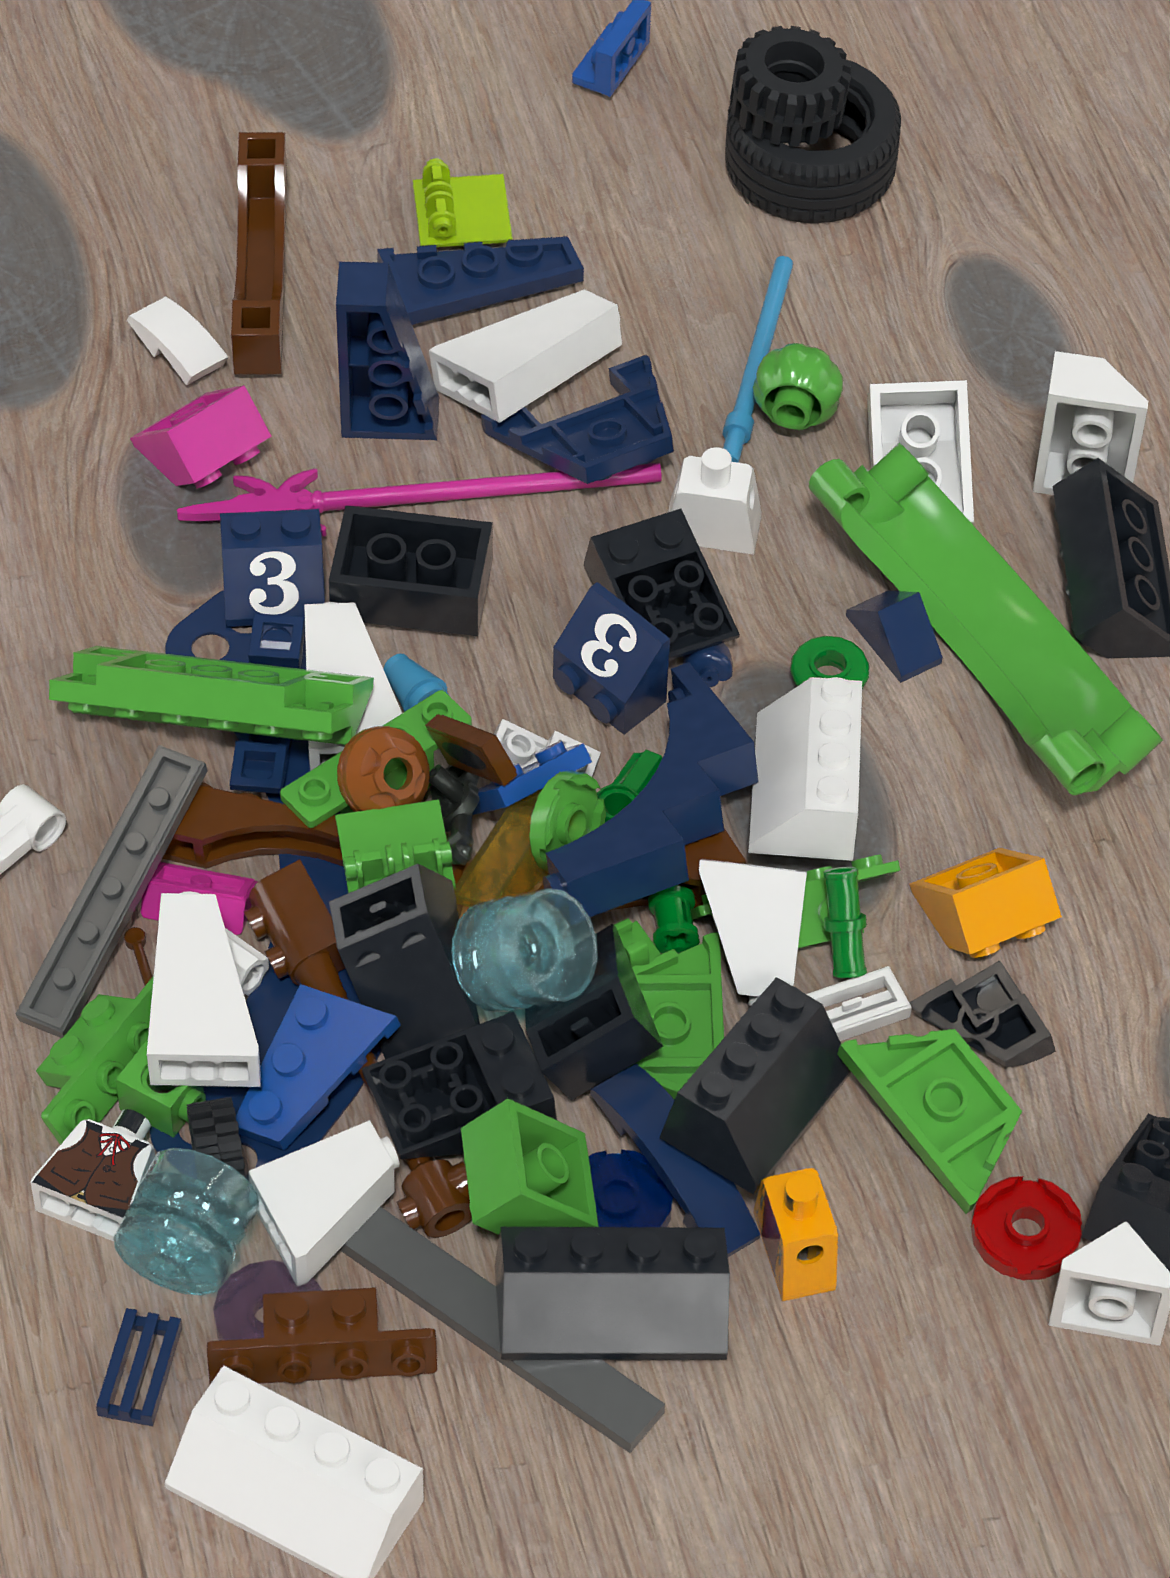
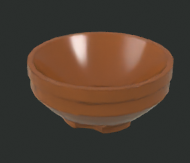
(363, 764)

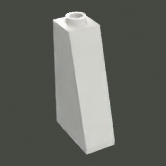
(526, 355)
(342, 645)
(197, 1005)

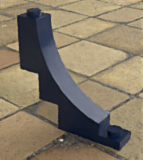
(646, 841)

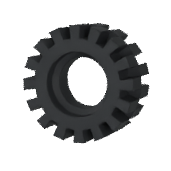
(216, 1131)

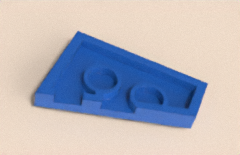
(308, 1058)

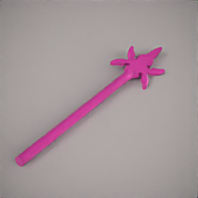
(293, 496)

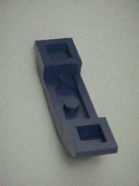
(263, 760)
(640, 1108)

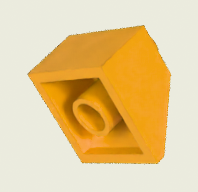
(988, 900)

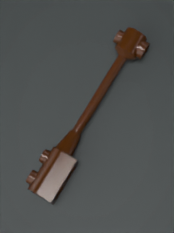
(306, 950)

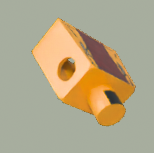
(794, 1216)

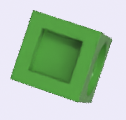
(163, 1110)

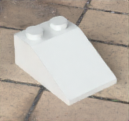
(932, 426)

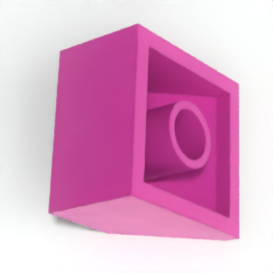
(204, 437)

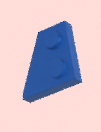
(533, 777)

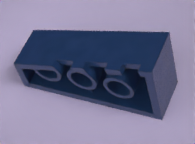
(380, 362)

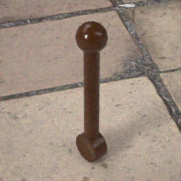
(136, 940)

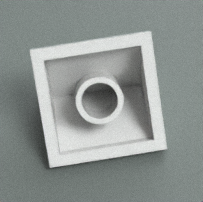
(1113, 1289)

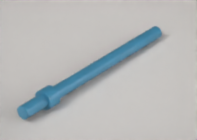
(739, 422)

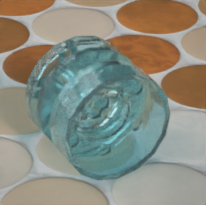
(524, 950)
(186, 1221)

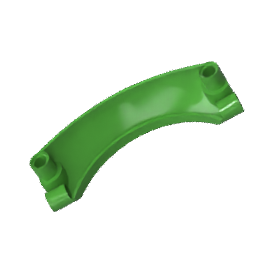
(989, 619)

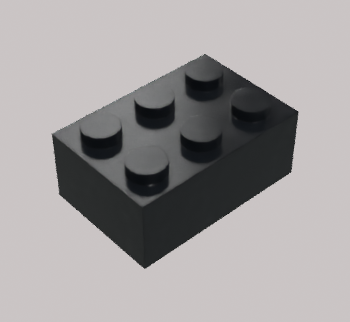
(413, 569)

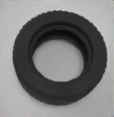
(829, 182)

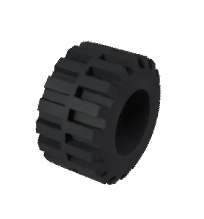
(790, 85)

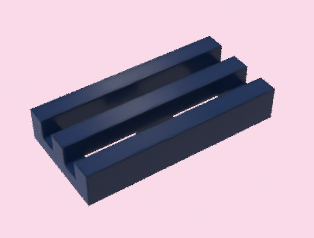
(149, 1327)

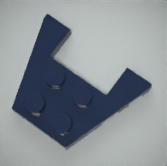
(598, 438)

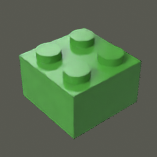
(527, 1170)

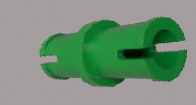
(845, 922)

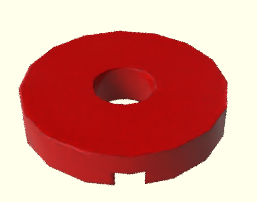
(1018, 1254)

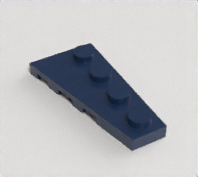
(461, 280)

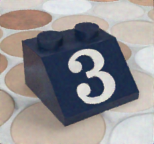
(271, 563)
(612, 660)

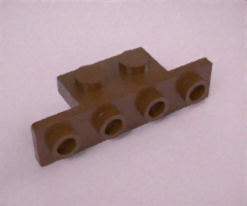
(324, 1339)

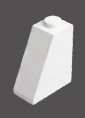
(756, 920)
(323, 1195)

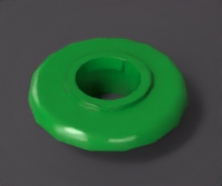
(829, 652)

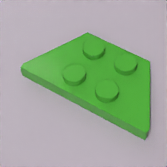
(686, 1009)
(940, 1104)

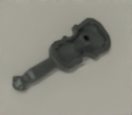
(458, 799)

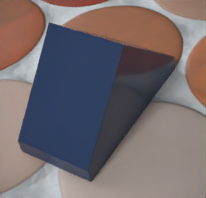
(898, 632)

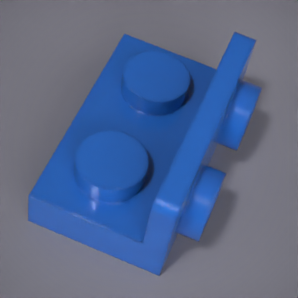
(615, 49)

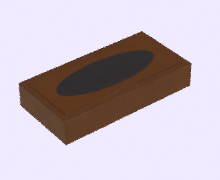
(471, 749)

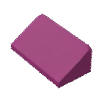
(230, 890)

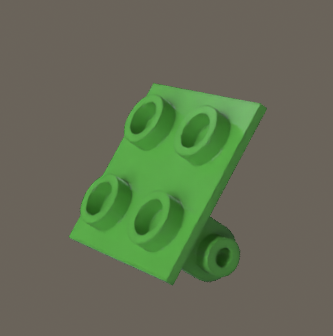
(392, 839)

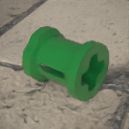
(674, 919)

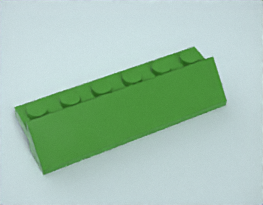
(214, 694)

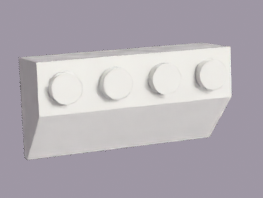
(808, 771)
(294, 1478)

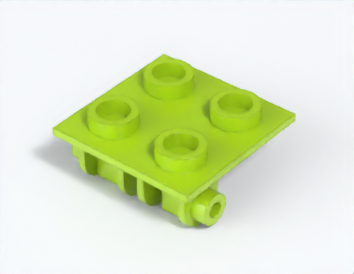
(460, 208)

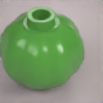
(798, 386)

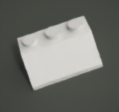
(1088, 417)

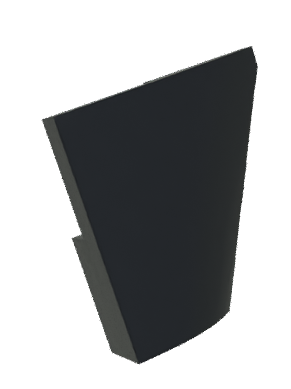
(989, 1016)

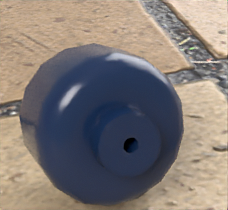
(712, 663)

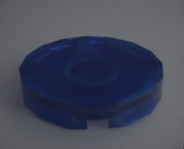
(628, 1191)

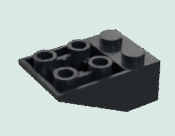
(664, 579)
(400, 955)
(598, 1031)
(452, 1081)
(1138, 1190)

